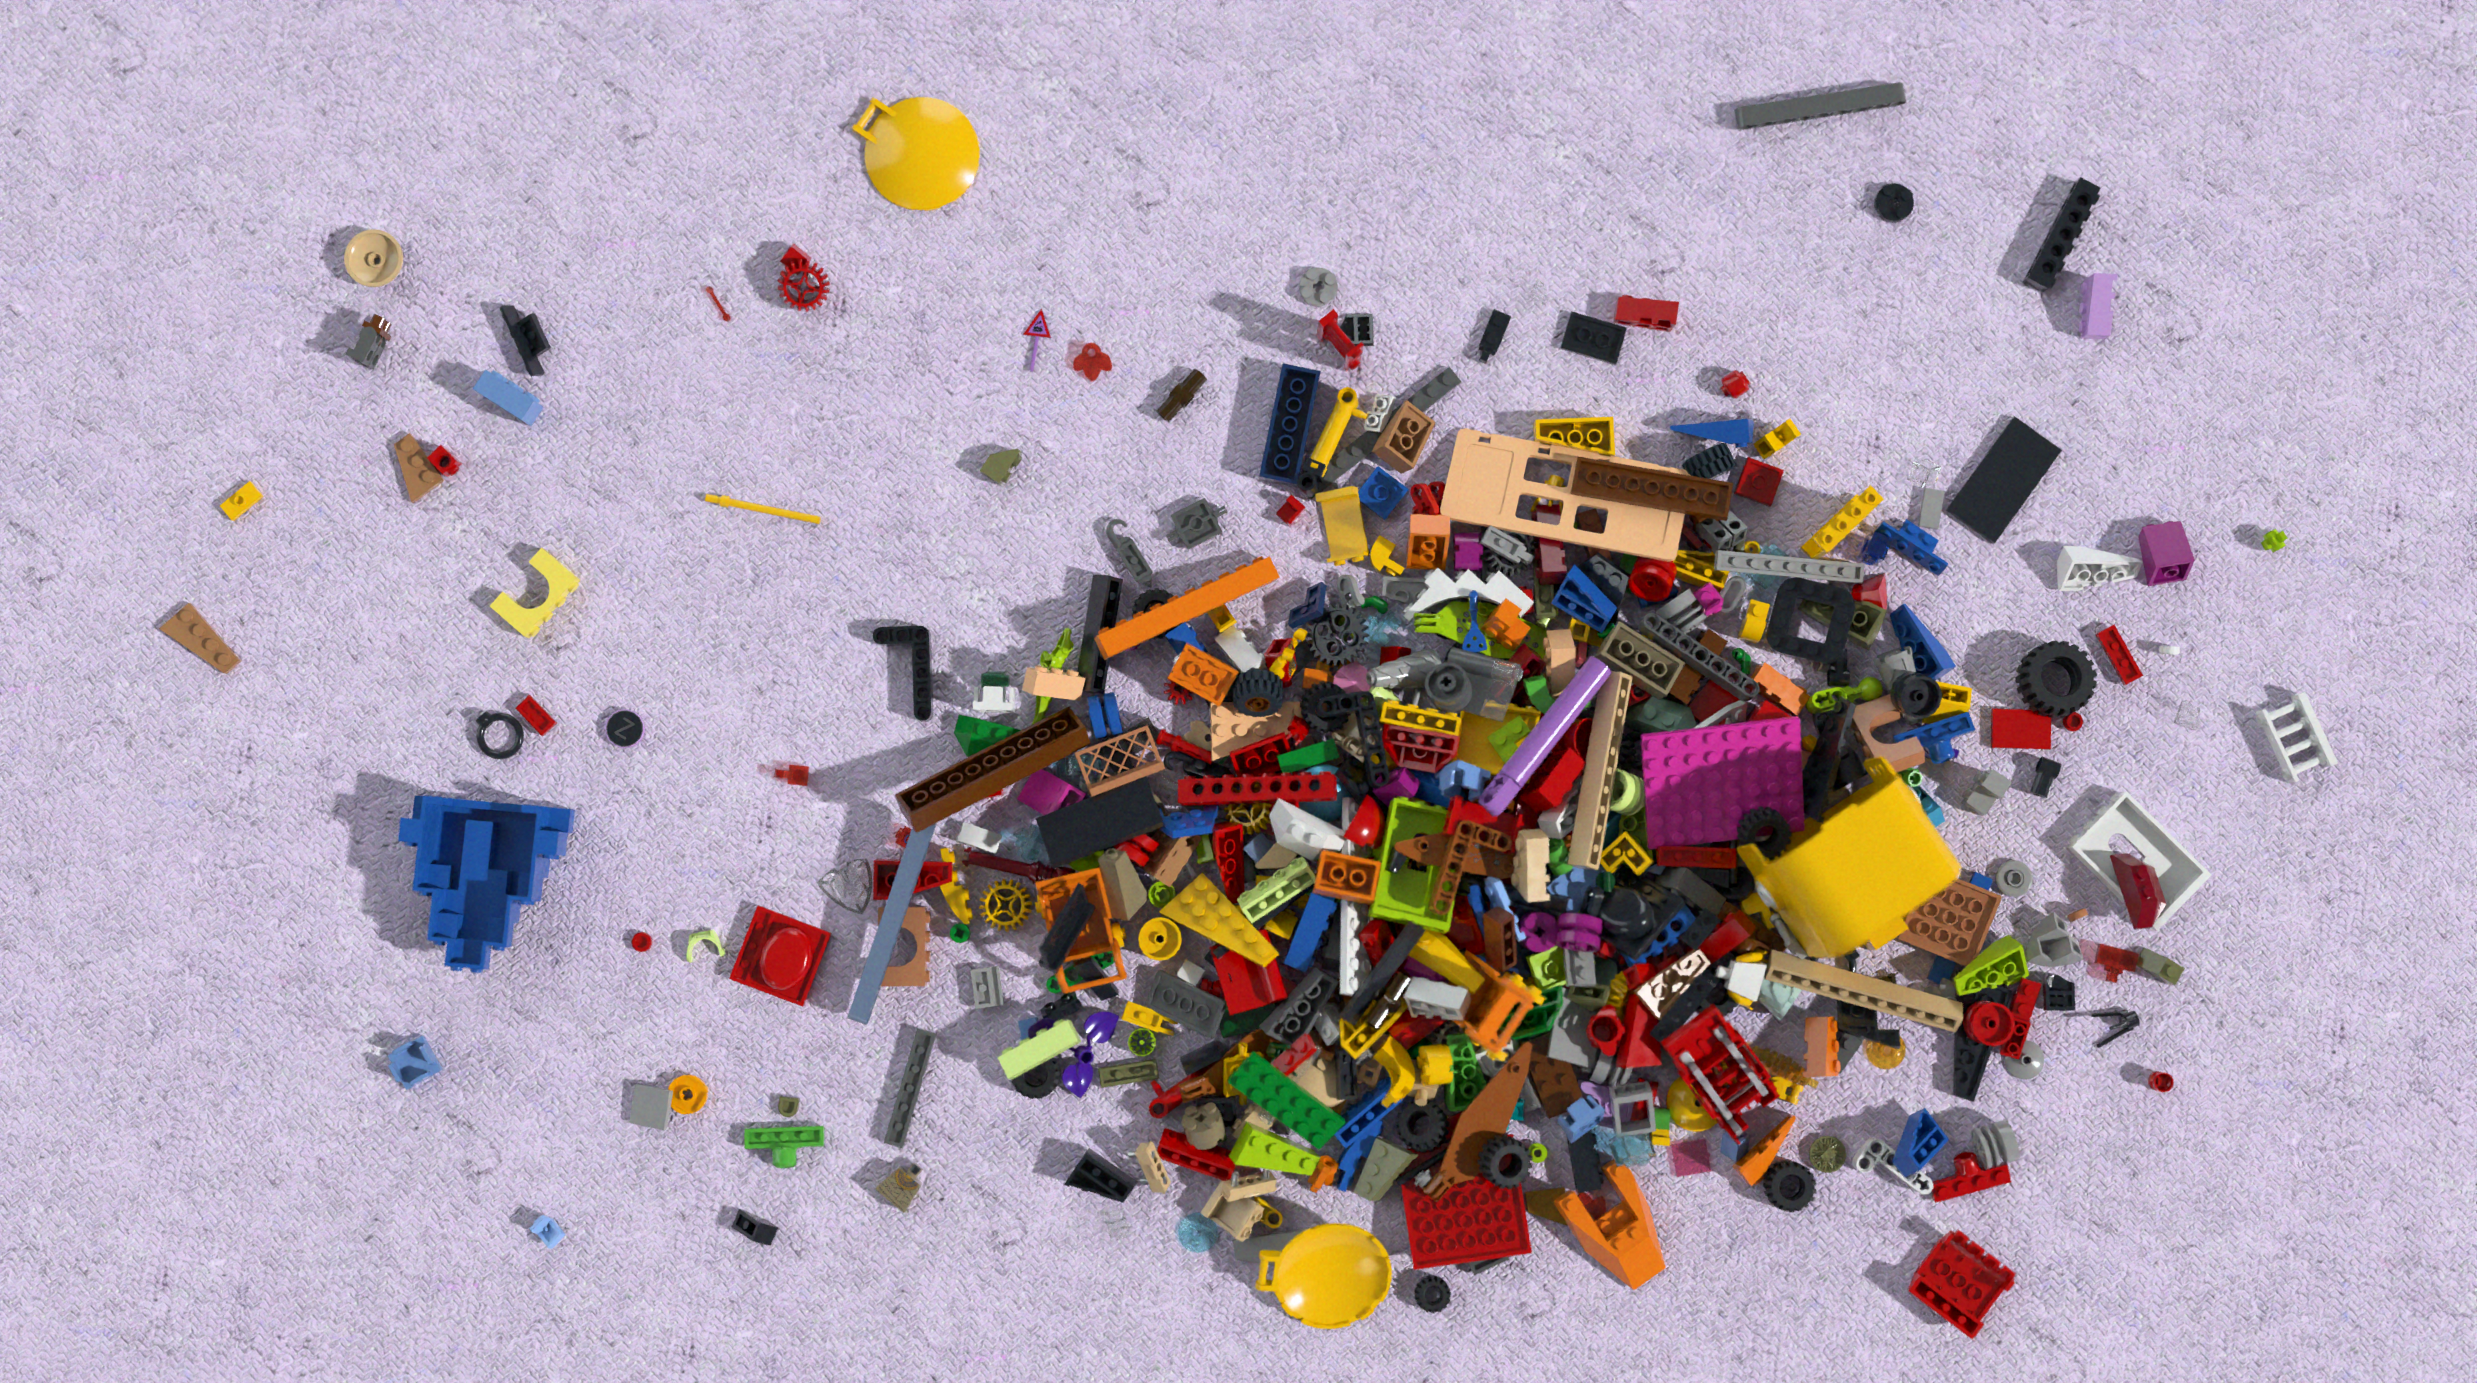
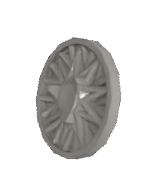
(2013, 878)

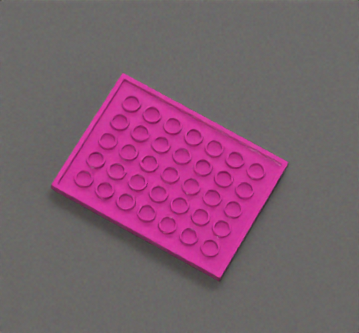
(1713, 775)

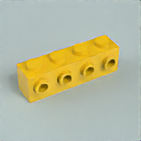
(1415, 718)

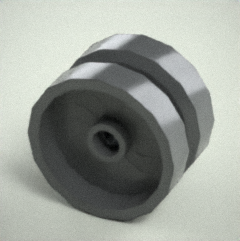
(1448, 687)

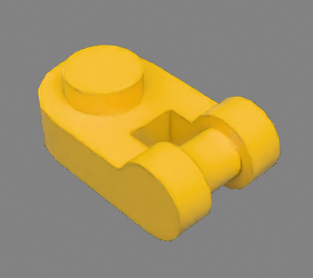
(1782, 1084)

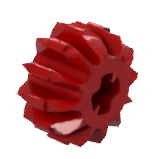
(1176, 693)

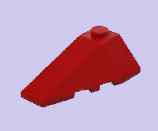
(1229, 854)
(931, 875)

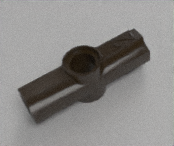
(1181, 395)
(1387, 1000)

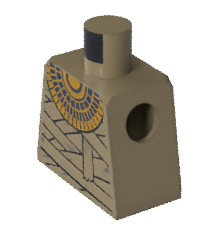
(901, 1186)

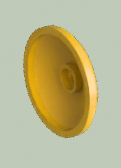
(1683, 1108)

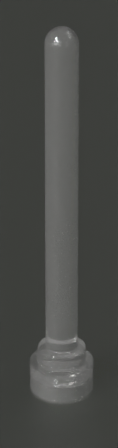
(1266, 1117)

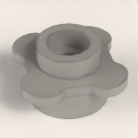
(1423, 1178)

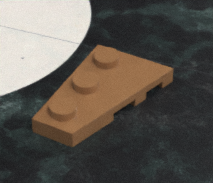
(417, 470)

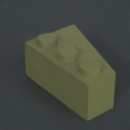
(1382, 1168)

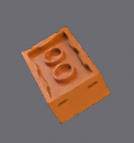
(1202, 674)

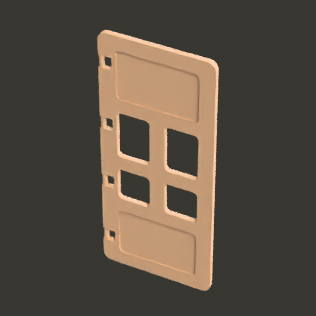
(1489, 479)

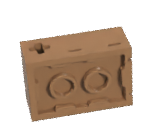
(1169, 856)

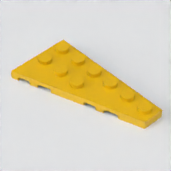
(1217, 919)

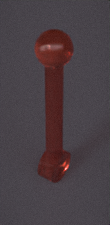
(726, 317)

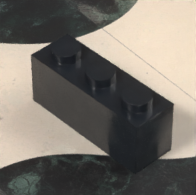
(1584, 1163)

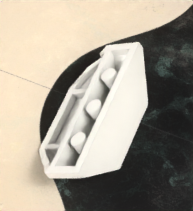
(1304, 832)

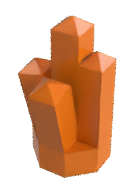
(1323, 1172)

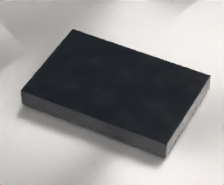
(1593, 338)

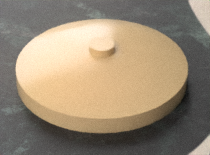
(1321, 1078)

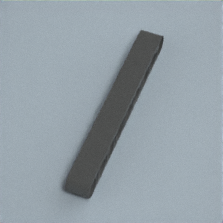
(1820, 106)

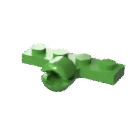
(784, 1142)

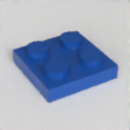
(1381, 493)

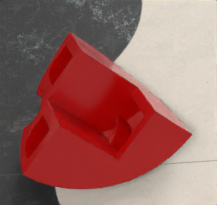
(1367, 824)

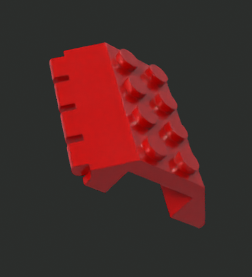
(1960, 1281)

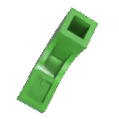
(1538, 693)

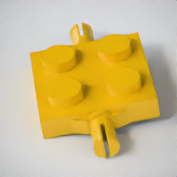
(1230, 1066)

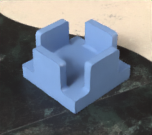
(1462, 775)
(413, 1063)
(1582, 1118)

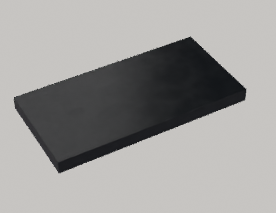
(2003, 480)
(1099, 822)

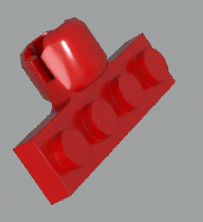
(1969, 1178)

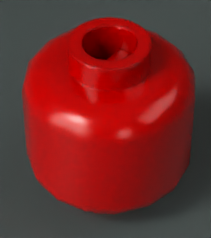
(1735, 384)

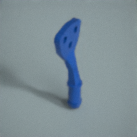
(1474, 630)

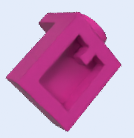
(1709, 599)

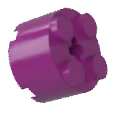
(1467, 551)
(1548, 931)

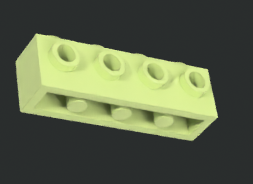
(1277, 889)
(1038, 1049)

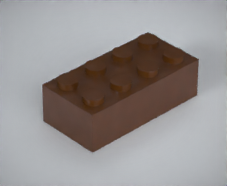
(1552, 1078)

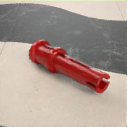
(1176, 744)

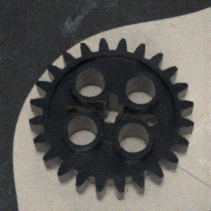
(1323, 644)

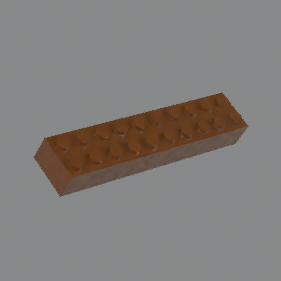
(992, 769)

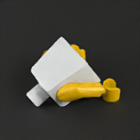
(1744, 977)

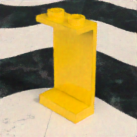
(1344, 525)

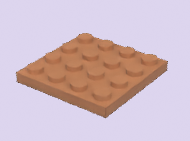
(1953, 922)

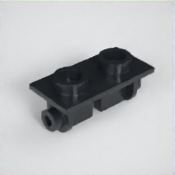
(1700, 929)
(1067, 1002)

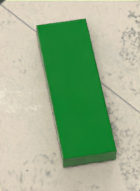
(1308, 756)

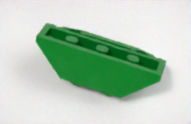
(979, 734)
(1538, 1018)

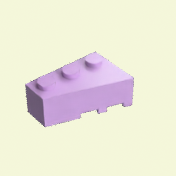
(2096, 306)

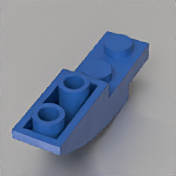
(1350, 1156)

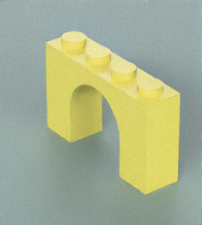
(560, 582)

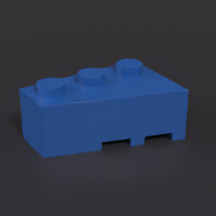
(1918, 1143)

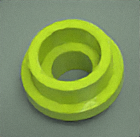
(1542, 1148)

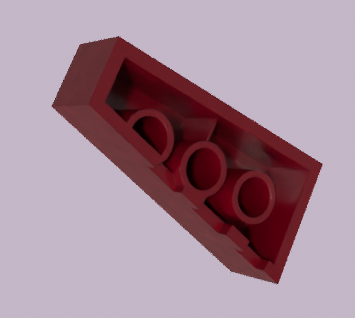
(1548, 552)

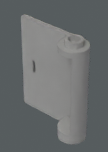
(1568, 1036)

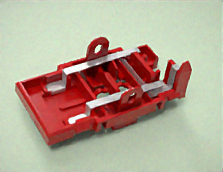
(1699, 1048)

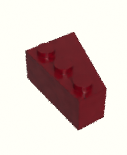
(1532, 666)

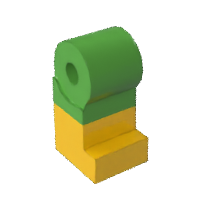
(1662, 1122)

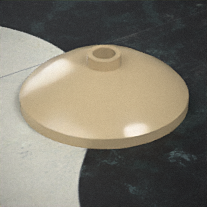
(363, 252)

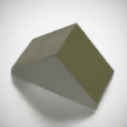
(1589, 996)

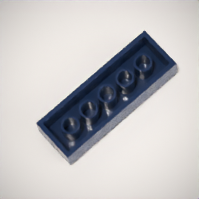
(1289, 425)

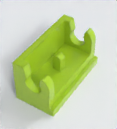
(1205, 849)

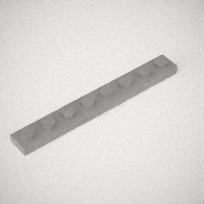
(1788, 566)

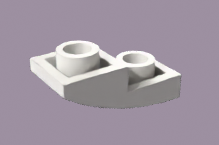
(1380, 413)
(979, 838)

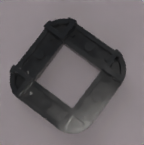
(1803, 648)

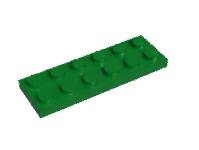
(1286, 1100)

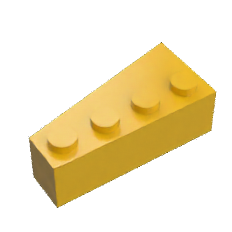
(1584, 434)

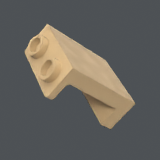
(1233, 1216)

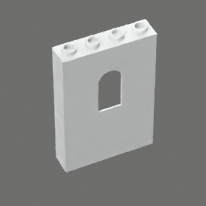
(2175, 867)

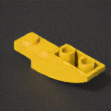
(956, 895)

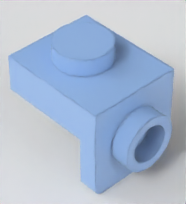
(547, 1230)

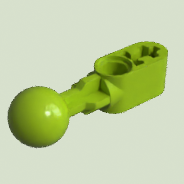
(1867, 689)

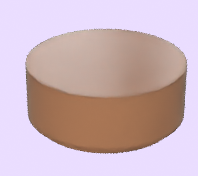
(2077, 914)

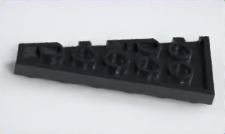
(1354, 778)
(1970, 1056)

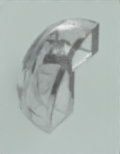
(849, 886)

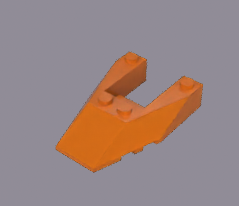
(1623, 1236)

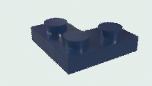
(1311, 608)

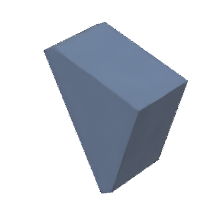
(1258, 847)

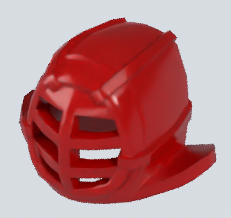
(1605, 1030)

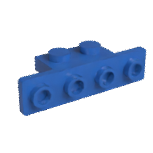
(1915, 544)

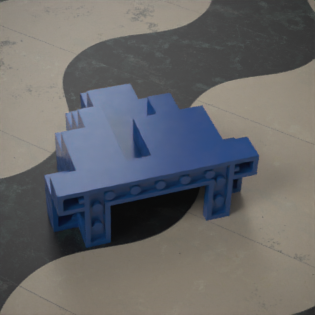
(480, 869)

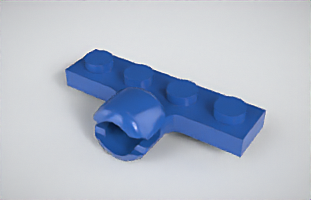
(1937, 736)

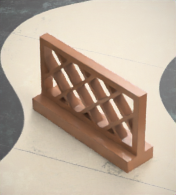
(1121, 778)

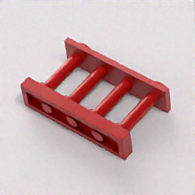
(1330, 331)

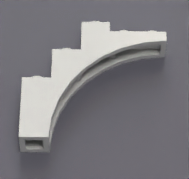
(1444, 589)

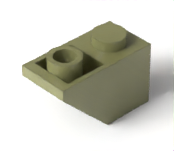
(1000, 464)

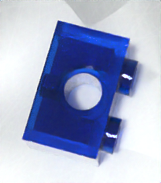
(1874, 548)

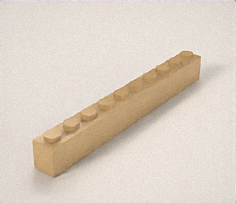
(1599, 772)
(1864, 991)

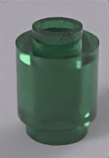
(995, 679)

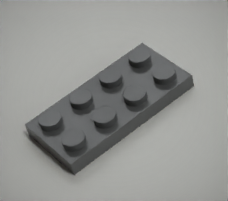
(1186, 1004)

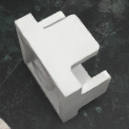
(994, 700)

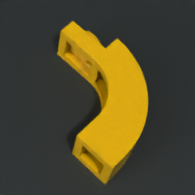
(1400, 1068)

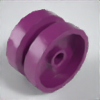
(1579, 932)

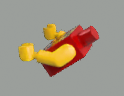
(1281, 656)

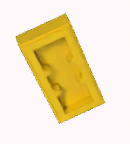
(241, 501)

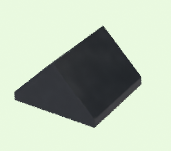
(1225, 1104)

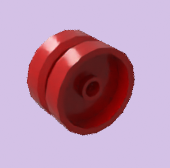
(1652, 578)
(1133, 848)
(1988, 1023)

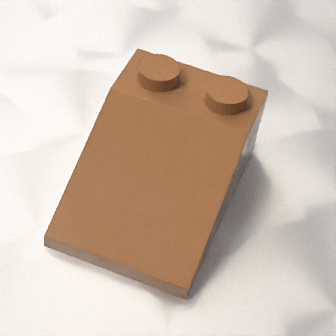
(1404, 438)

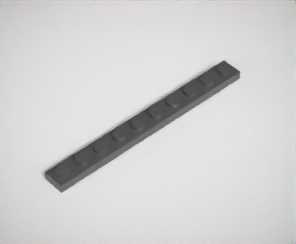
(1365, 443)

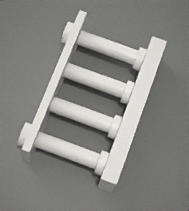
(2307, 721)

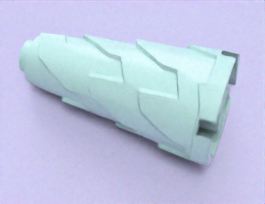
(1776, 996)

